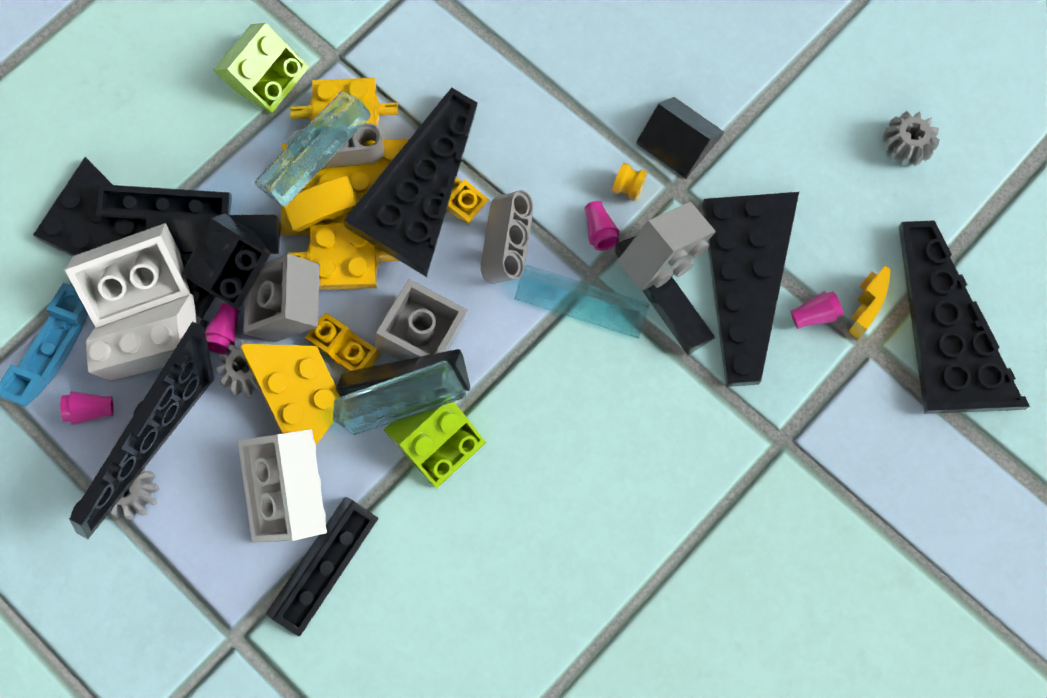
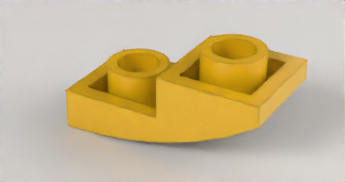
(466, 201)
(321, 202)
(872, 298)
(342, 344)

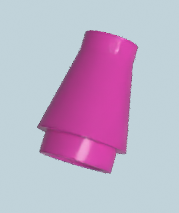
(601, 229)
(818, 310)
(222, 329)
(85, 407)

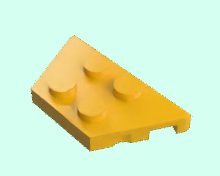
(294, 386)

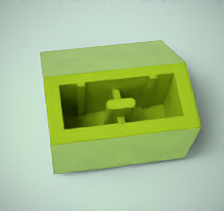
(261, 67)
(436, 441)

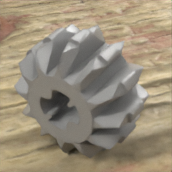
(911, 138)
(234, 375)
(139, 497)

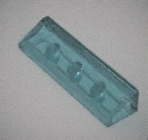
(313, 148)
(582, 301)
(398, 398)

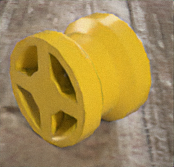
(629, 181)

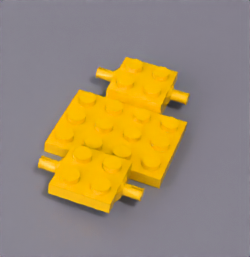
(344, 256)

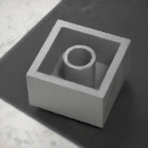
(666, 246)
(283, 299)
(419, 323)

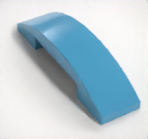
(48, 349)

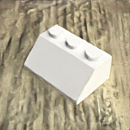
(128, 275)
(139, 341)
(282, 487)

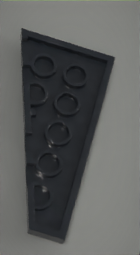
(411, 196)
(75, 229)
(747, 275)
(951, 336)
(153, 421)

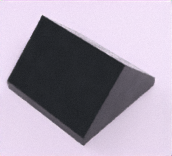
(678, 136)

